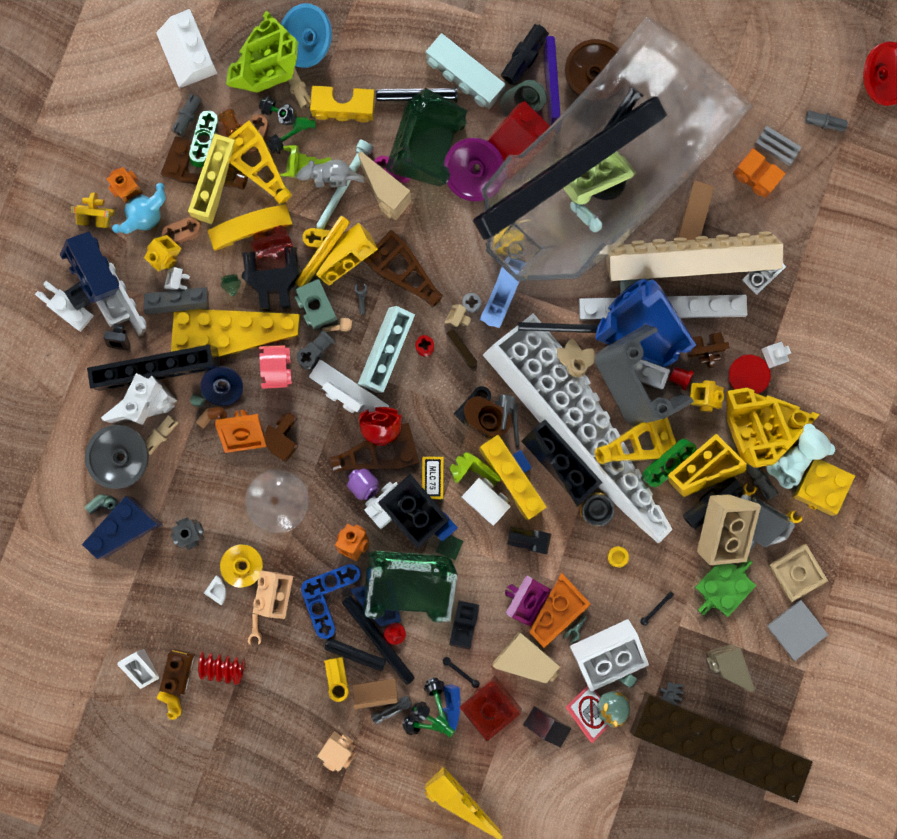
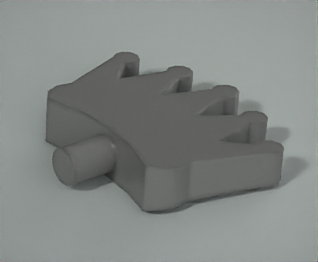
(671, 692)

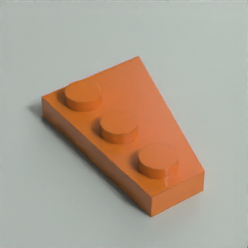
(559, 611)

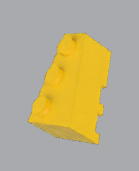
(706, 467)

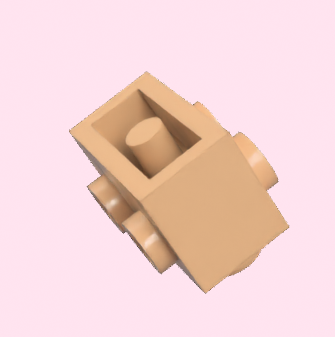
(272, 594)
(337, 752)

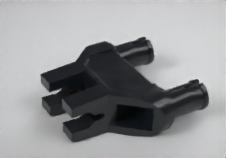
(272, 280)

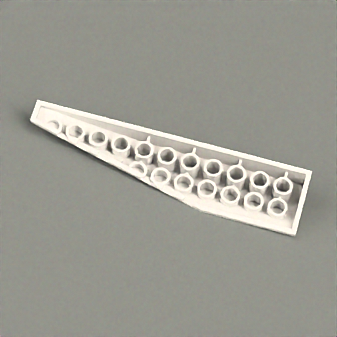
(568, 404)

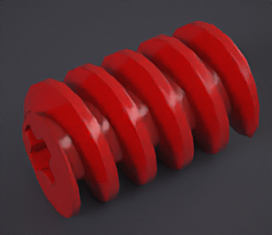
(220, 669)

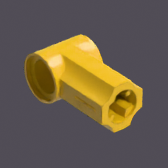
(336, 676)

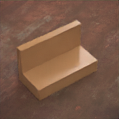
(375, 693)

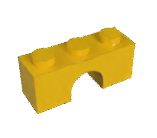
(359, 107)

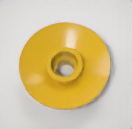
(230, 565)

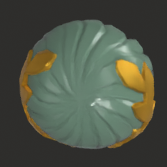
(614, 709)

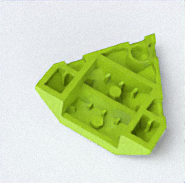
(265, 58)

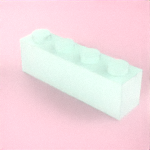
(464, 71)
(386, 349)

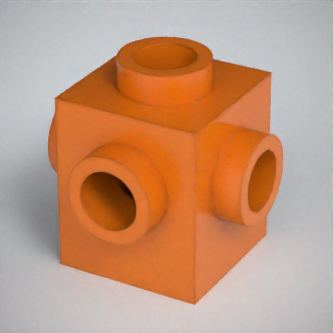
(123, 184)
(352, 541)

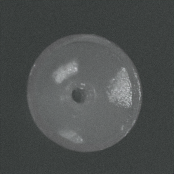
(291, 506)

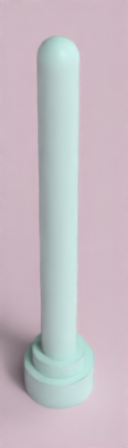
(363, 147)

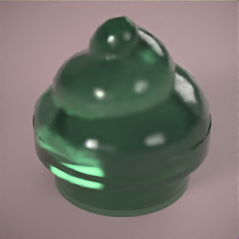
(231, 283)

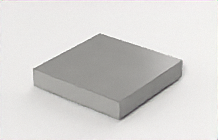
(797, 630)

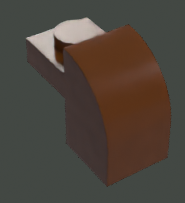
(276, 438)

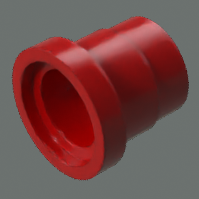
(681, 377)

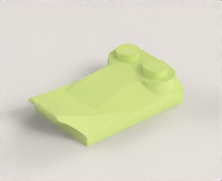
(599, 178)

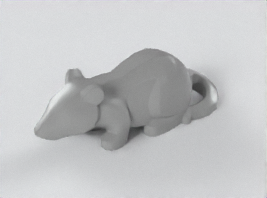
(332, 172)

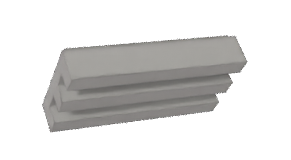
(783, 140)

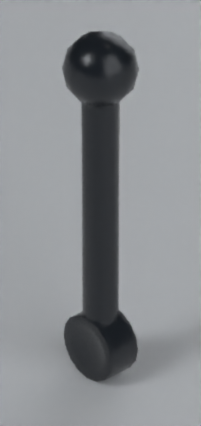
(644, 621)
(447, 661)

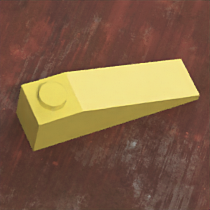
(212, 179)

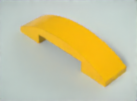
(248, 225)

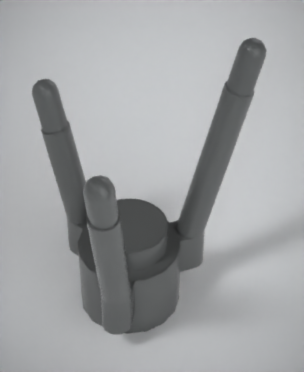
(509, 405)

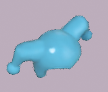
(142, 212)

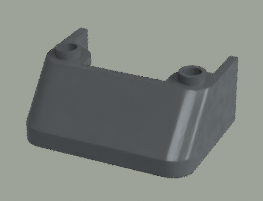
(624, 385)

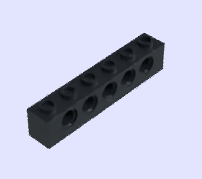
(159, 366)

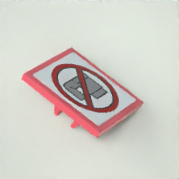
(586, 713)

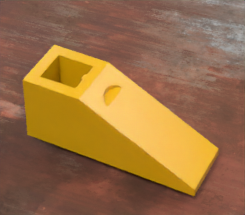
(348, 252)

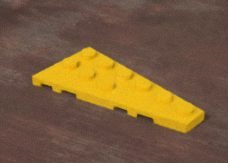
(231, 329)

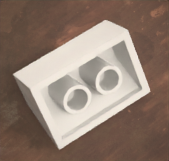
(185, 49)
(609, 655)

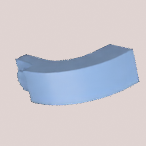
(500, 299)

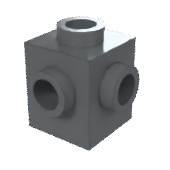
(195, 533)

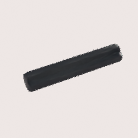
(355, 654)

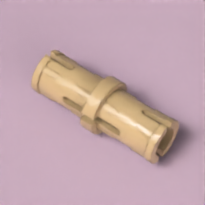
(297, 88)
(160, 433)

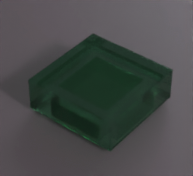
(450, 547)

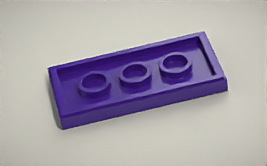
(551, 80)

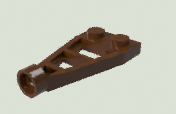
(178, 161)
(388, 249)
(404, 454)

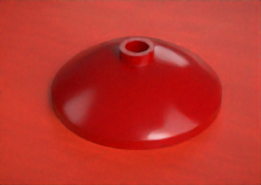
(881, 74)

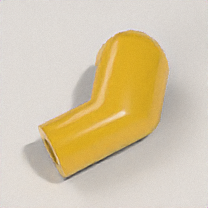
(173, 704)

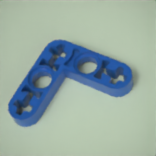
(318, 597)

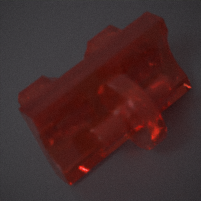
(271, 244)

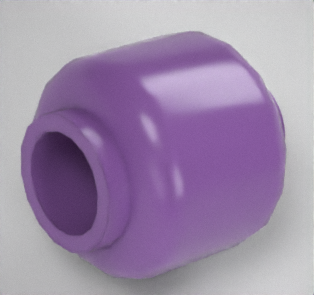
(363, 484)

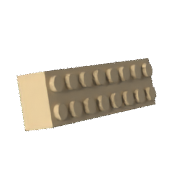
(695, 256)

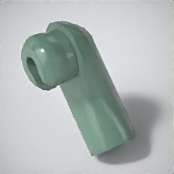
(103, 501)

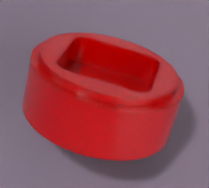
(395, 633)

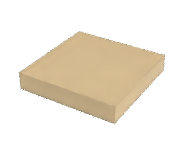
(798, 572)

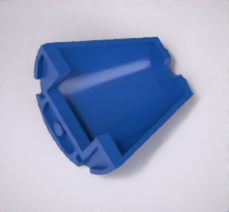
(641, 305)

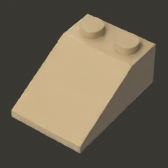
(388, 192)

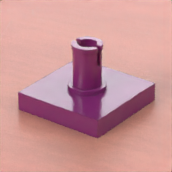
(527, 600)

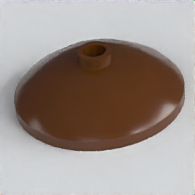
(585, 59)

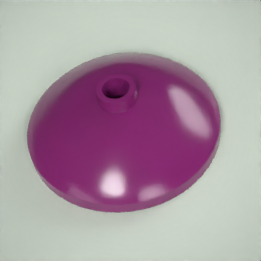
(461, 161)

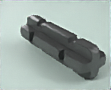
(391, 710)

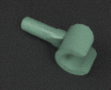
(197, 400)
(574, 632)
(628, 680)

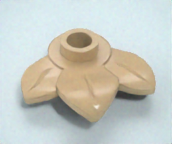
(574, 356)

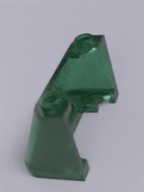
(426, 138)
(409, 584)

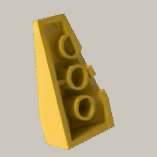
(453, 797)

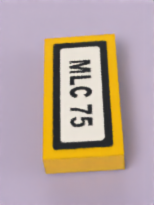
(433, 476)

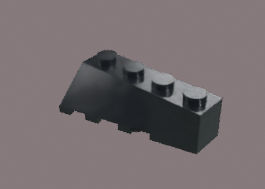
(562, 462)

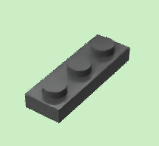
(176, 300)

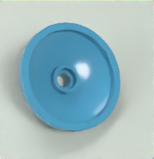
(304, 23)

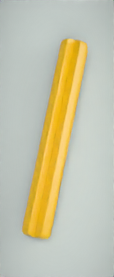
(323, 251)

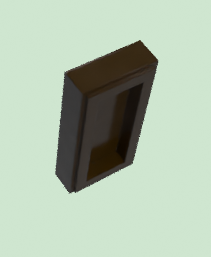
(461, 349)

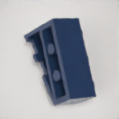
(90, 266)
(122, 526)

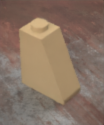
(526, 660)

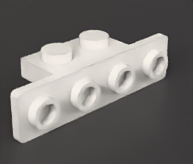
(121, 308)
(344, 389)

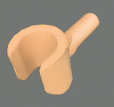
(345, 325)
(255, 630)

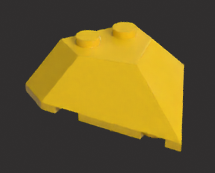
(763, 425)

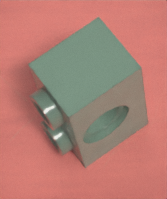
(324, 314)

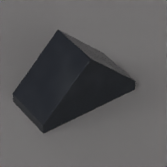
(547, 727)

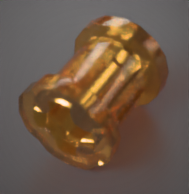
(229, 121)

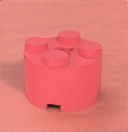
(273, 366)

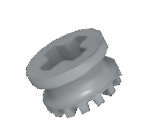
(476, 306)

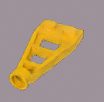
(246, 138)
(661, 437)

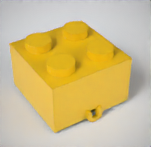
(824, 487)

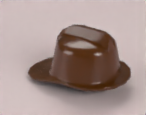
(485, 416)

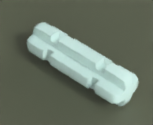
(586, 216)

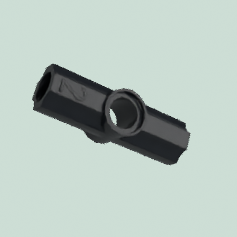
(524, 54)
(696, 515)

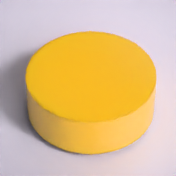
(617, 557)

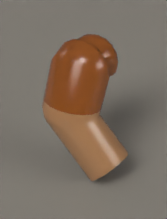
(211, 413)

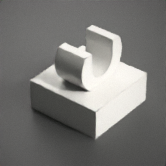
(173, 279)
(776, 354)

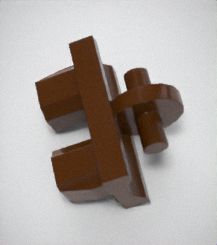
(716, 345)

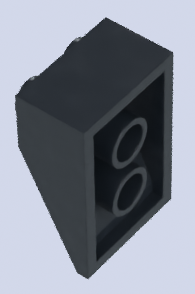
(413, 511)

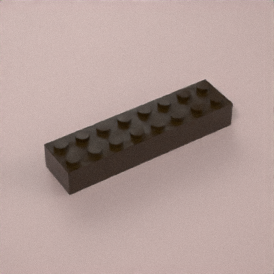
(721, 747)

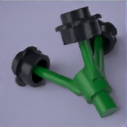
(286, 115)
(420, 712)

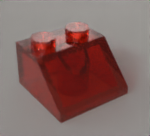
(491, 708)

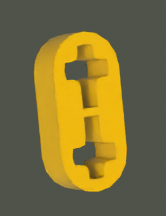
(319, 233)

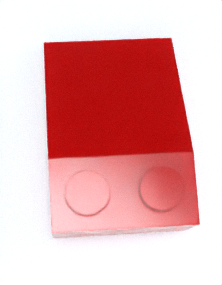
(518, 131)

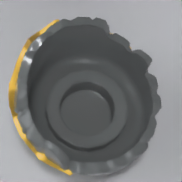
(597, 509)

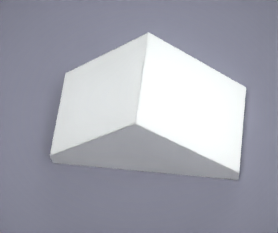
(139, 668)

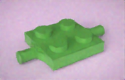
(725, 587)

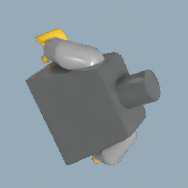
(771, 525)

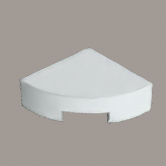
(216, 590)

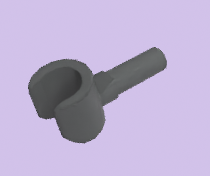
(361, 295)

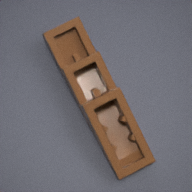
(695, 210)

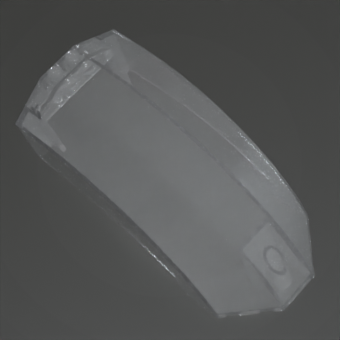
(700, 114)

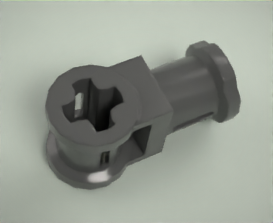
(314, 350)

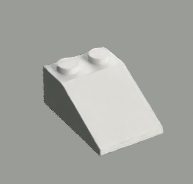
(163, 403)

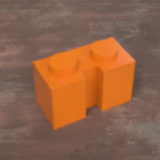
(758, 173)

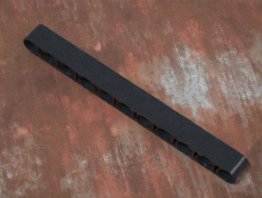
(569, 168)

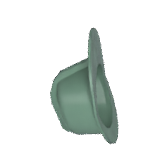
(527, 91)

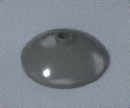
(104, 453)

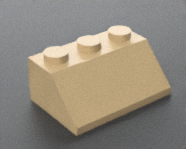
(728, 529)

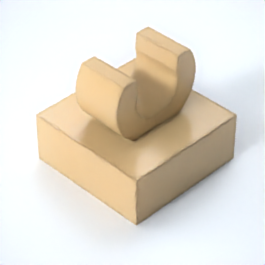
(456, 316)

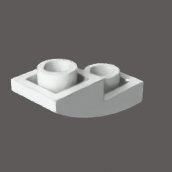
(759, 279)

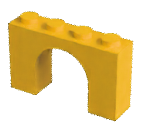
(513, 477)

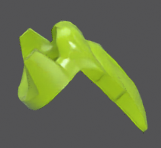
(297, 161)
(470, 462)

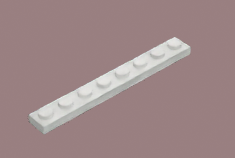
(685, 306)

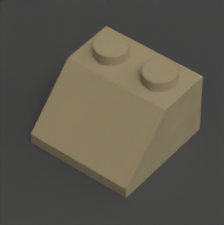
(731, 665)

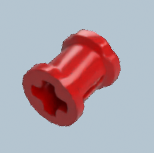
(421, 351)

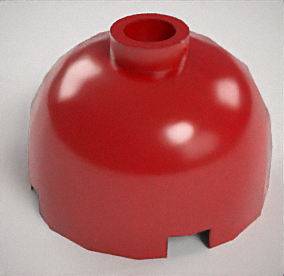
(380, 425)

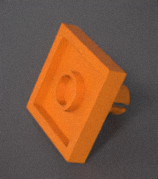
(240, 432)

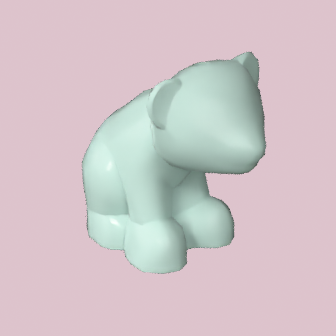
(792, 465)

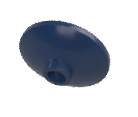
(221, 394)

